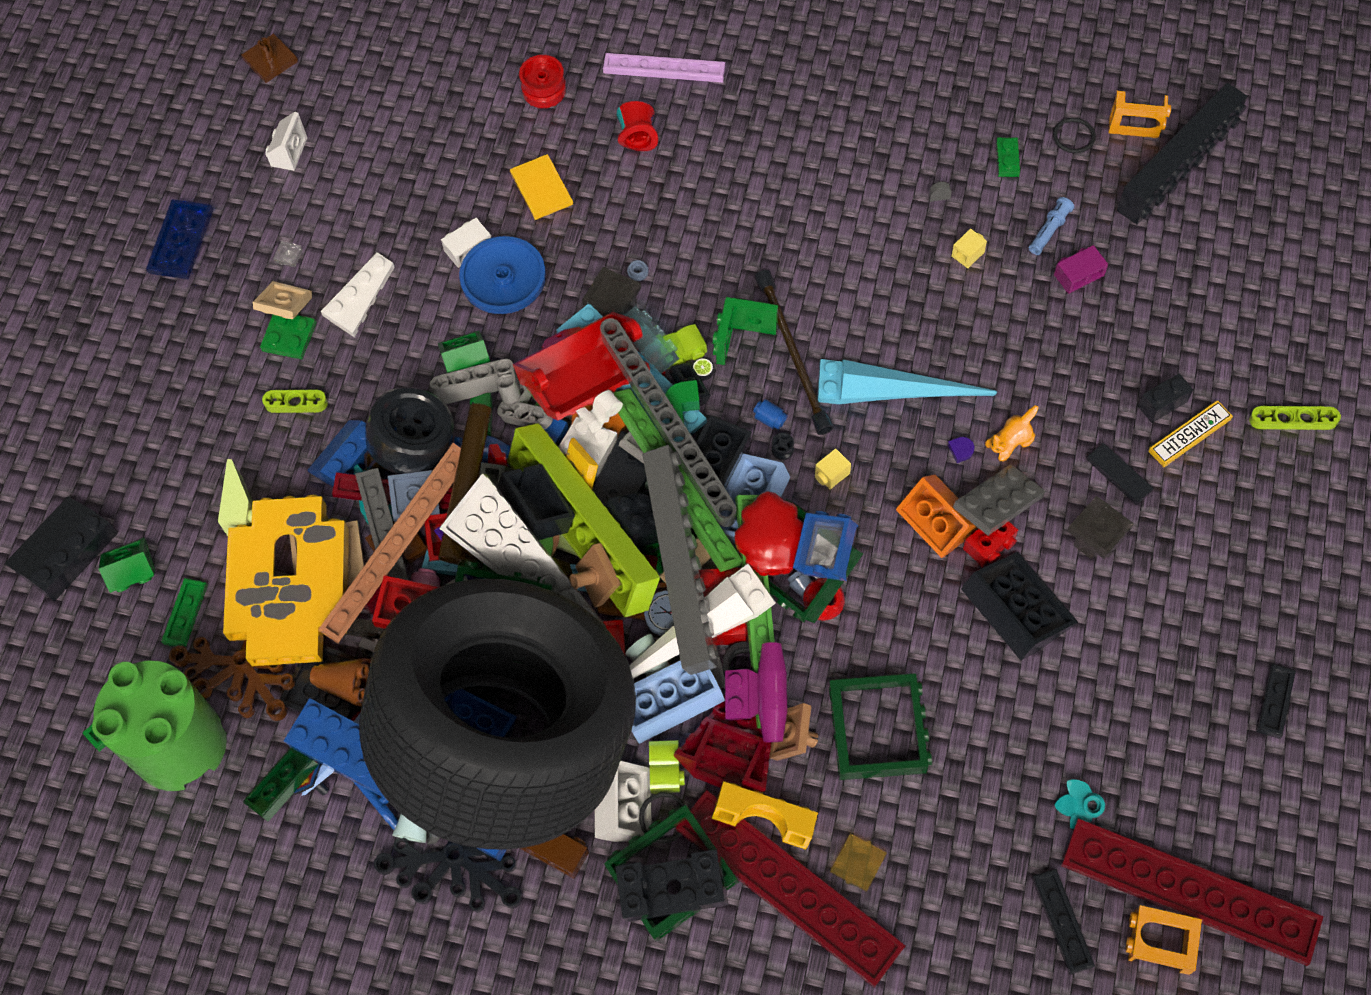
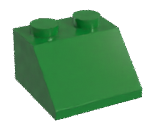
(463, 352)
(127, 566)

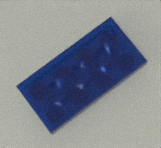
(179, 239)

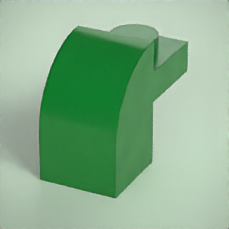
(683, 397)

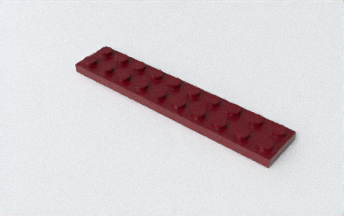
(1193, 892)
(797, 893)

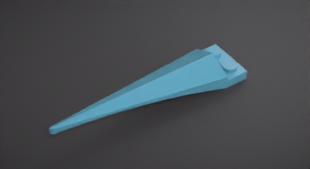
(860, 382)

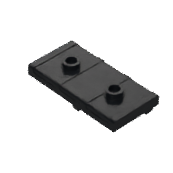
(620, 475)

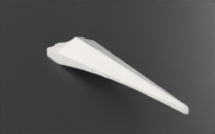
(730, 605)

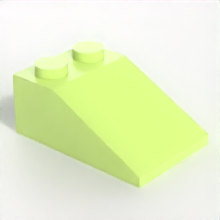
(235, 500)

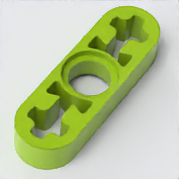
(278, 406)

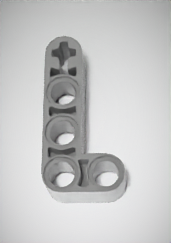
(477, 381)

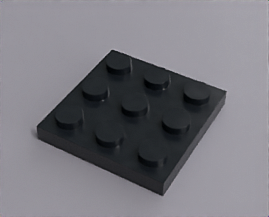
(297, 697)

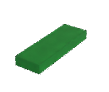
(184, 613)

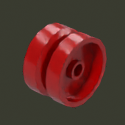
(542, 81)

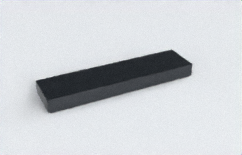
(1063, 922)

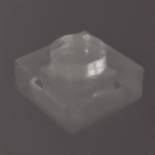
(288, 254)

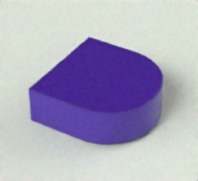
(961, 448)

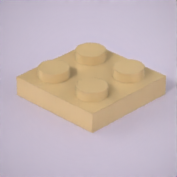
(282, 300)

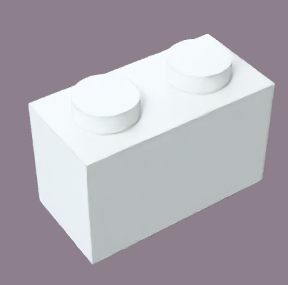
(462, 240)

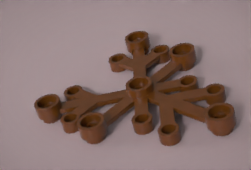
(256, 681)

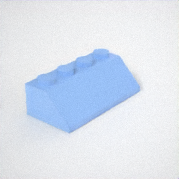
(754, 477)
(671, 699)

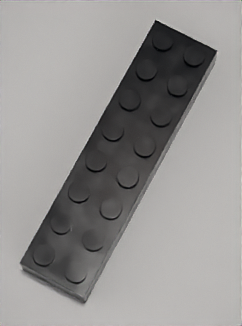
(1182, 153)

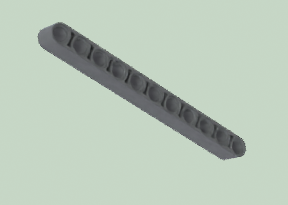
(670, 430)

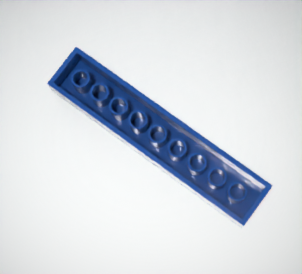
(336, 744)

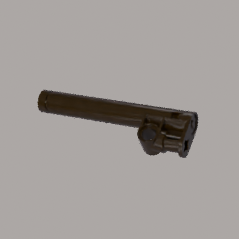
(466, 475)

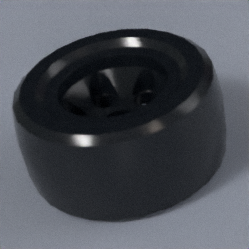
(407, 448)

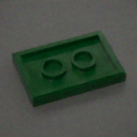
(280, 783)

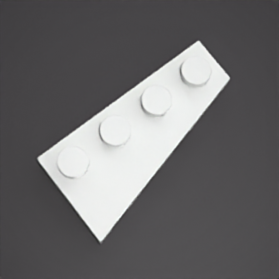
(357, 296)

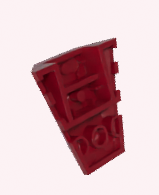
(727, 752)

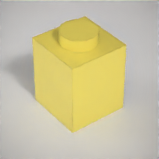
(969, 248)
(832, 469)

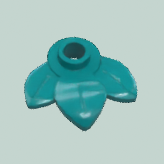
(1076, 802)

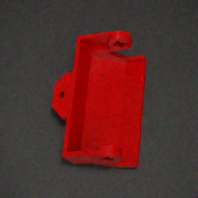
(575, 367)

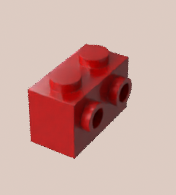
(986, 548)

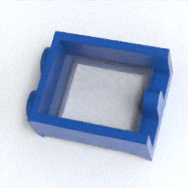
(825, 545)

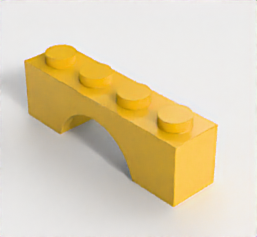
(793, 822)

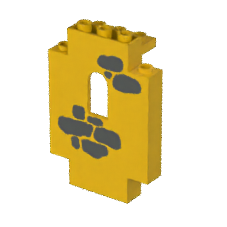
(284, 612)

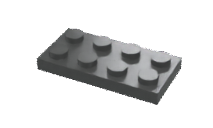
(999, 499)

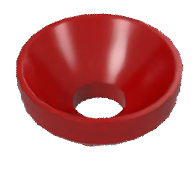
(830, 611)

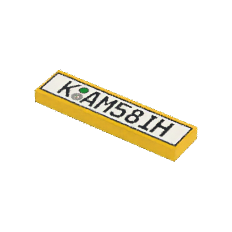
(1190, 433)

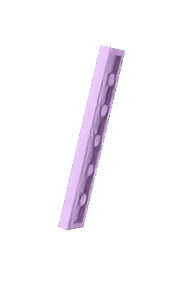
(664, 67)

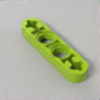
(1295, 420)

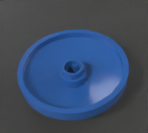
(502, 275)

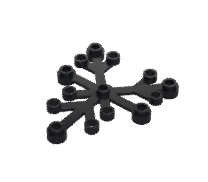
(477, 872)

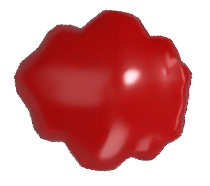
(769, 534)

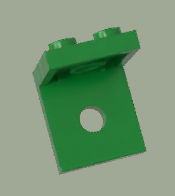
(744, 316)

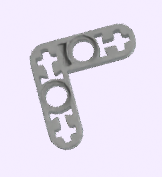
(521, 407)

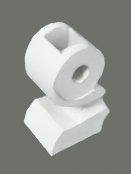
(604, 406)

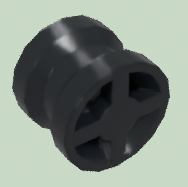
(784, 441)

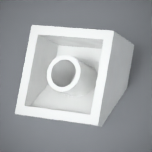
(287, 143)

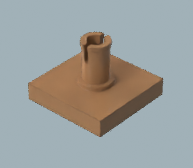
(596, 575)
(795, 735)

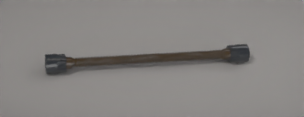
(820, 418)

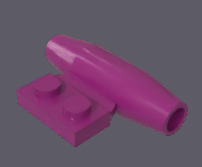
(760, 693)

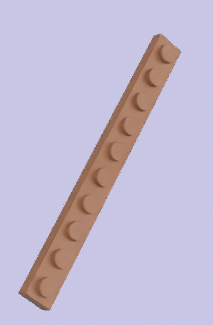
(392, 547)

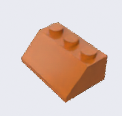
(932, 515)

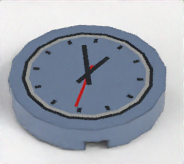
(659, 615)

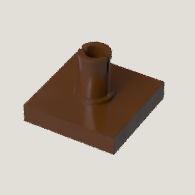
(269, 58)

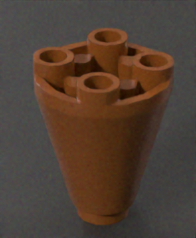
(343, 679)

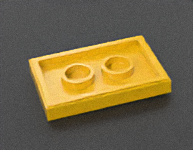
(541, 187)

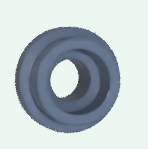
(637, 265)

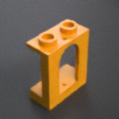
(1140, 110)
(1138, 949)

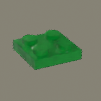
(288, 336)

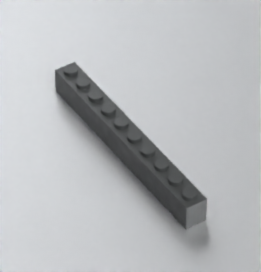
(680, 561)

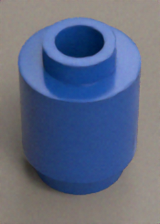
(770, 414)

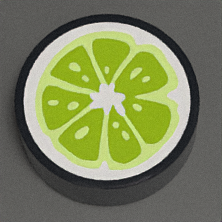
(703, 368)

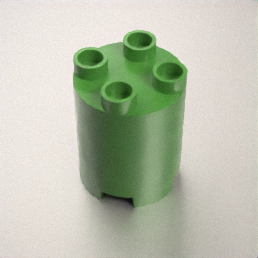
(158, 724)

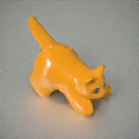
(1015, 432)

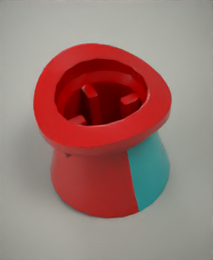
(637, 126)

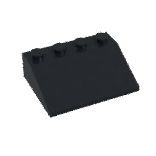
(61, 548)
(1018, 605)

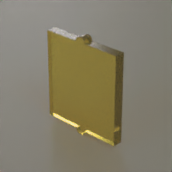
(858, 862)

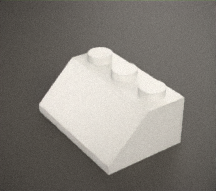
(619, 811)

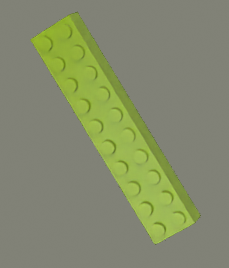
(592, 519)

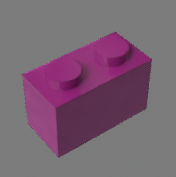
(1080, 269)

